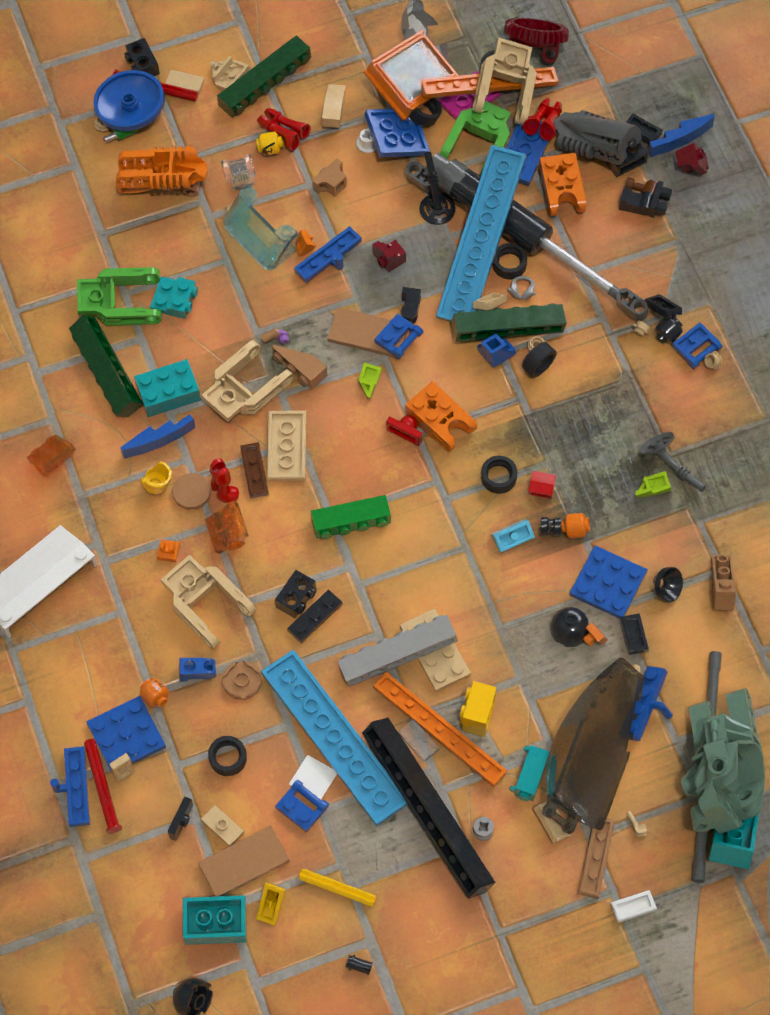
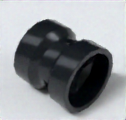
(555, 526)

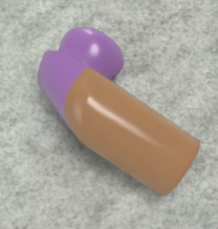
(277, 334)

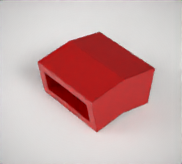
(542, 484)

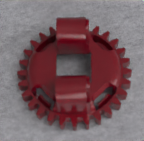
(537, 34)

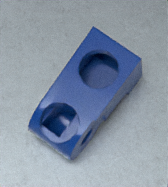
(196, 668)

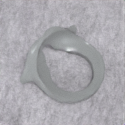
(527, 294)

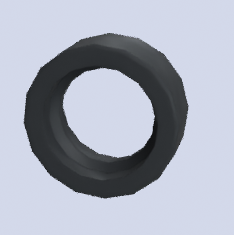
(425, 119)
(506, 273)
(539, 359)
(499, 487)
(227, 741)

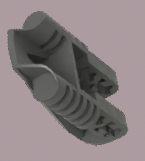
(585, 132)

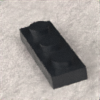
(314, 616)

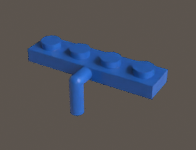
(328, 254)
(652, 686)
(75, 786)

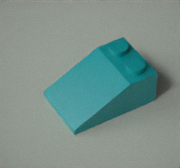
(735, 846)

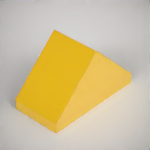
(271, 903)

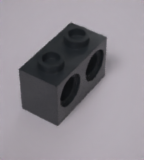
(144, 60)
(631, 162)
(291, 592)

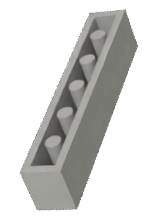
(398, 650)

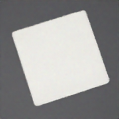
(315, 776)

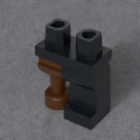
(648, 201)

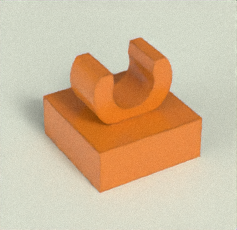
(304, 243)
(168, 550)
(594, 635)

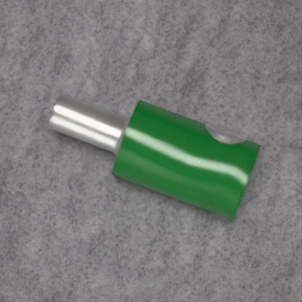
(119, 135)

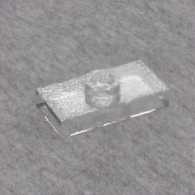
(418, 740)

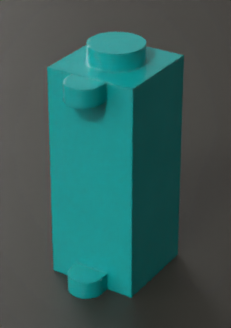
(531, 773)

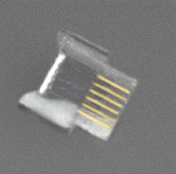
(239, 172)

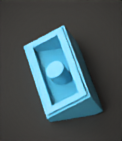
(513, 535)

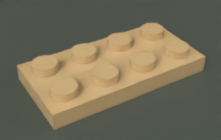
(441, 666)

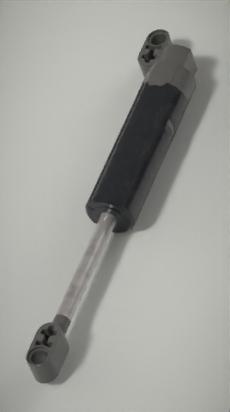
(520, 227)

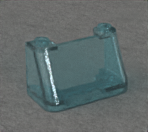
(256, 235)

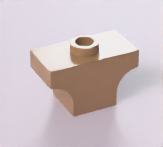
(330, 179)

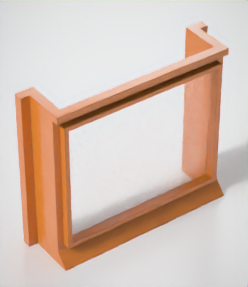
(400, 71)

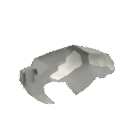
(416, 19)

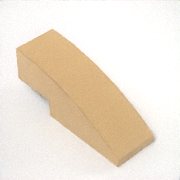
(333, 106)

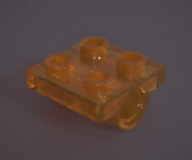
(50, 454)
(227, 528)

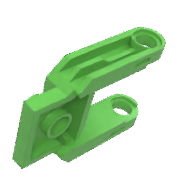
(489, 125)
(98, 296)

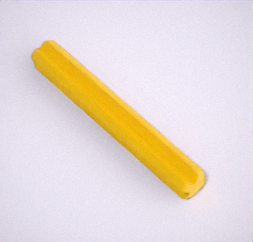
(337, 887)

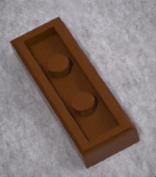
(254, 470)

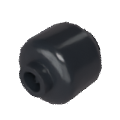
(669, 330)

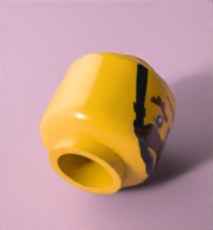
(269, 143)

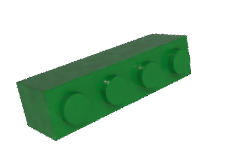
(351, 517)

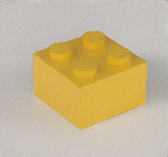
(478, 708)

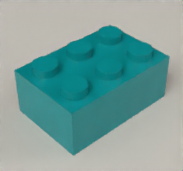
(167, 388)
(214, 920)

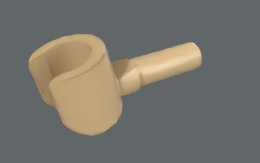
(639, 830)

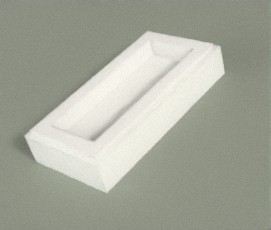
(633, 906)

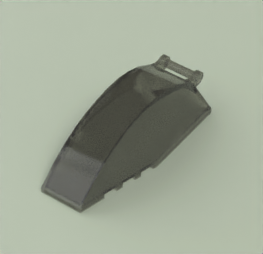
(592, 748)

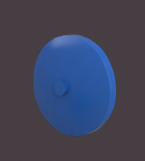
(129, 100)

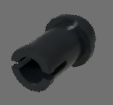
(359, 964)

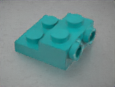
(174, 296)

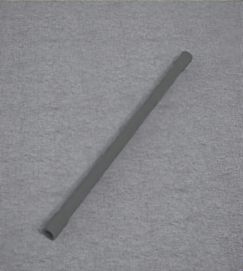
(714, 668)

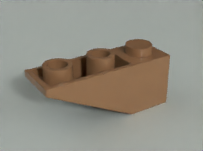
(303, 365)
(723, 582)

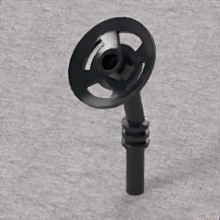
(438, 198)

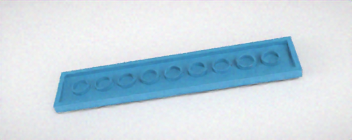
(482, 231)
(334, 737)

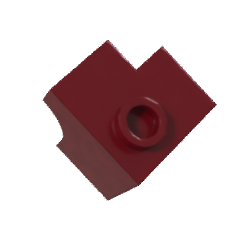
(692, 159)
(389, 255)

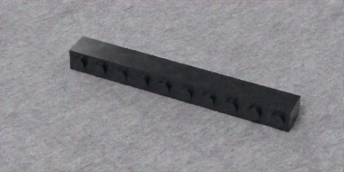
(428, 808)

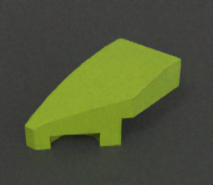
(369, 378)
(654, 485)

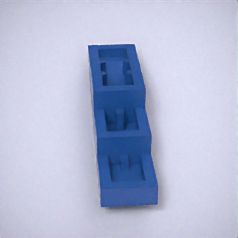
(687, 131)
(153, 439)

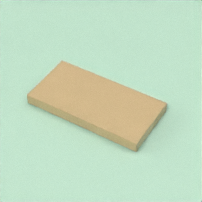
(286, 446)

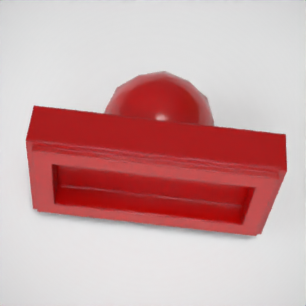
(405, 428)

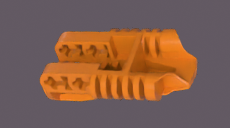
(159, 169)

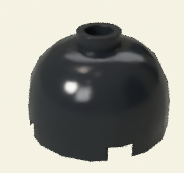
(569, 626)
(192, 997)

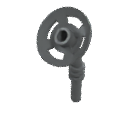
(659, 446)

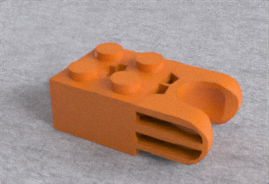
(562, 182)
(439, 415)

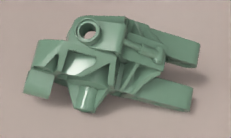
(727, 765)

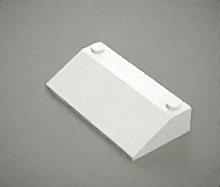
(39, 574)

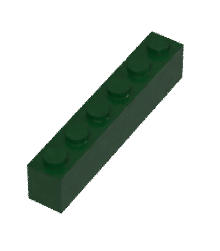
(264, 76)
(508, 322)
(105, 366)

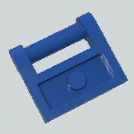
(393, 334)
(694, 340)
(299, 812)

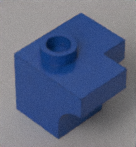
(496, 350)

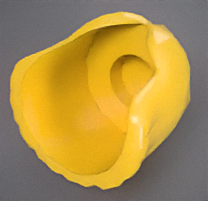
(157, 478)

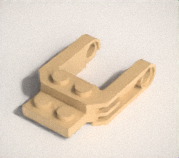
(510, 64)
(230, 397)
(190, 584)

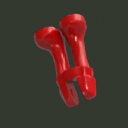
(547, 128)
(292, 138)
(221, 480)

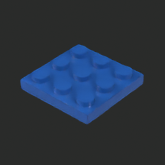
(394, 136)
(608, 582)
(126, 730)

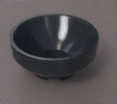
(671, 586)

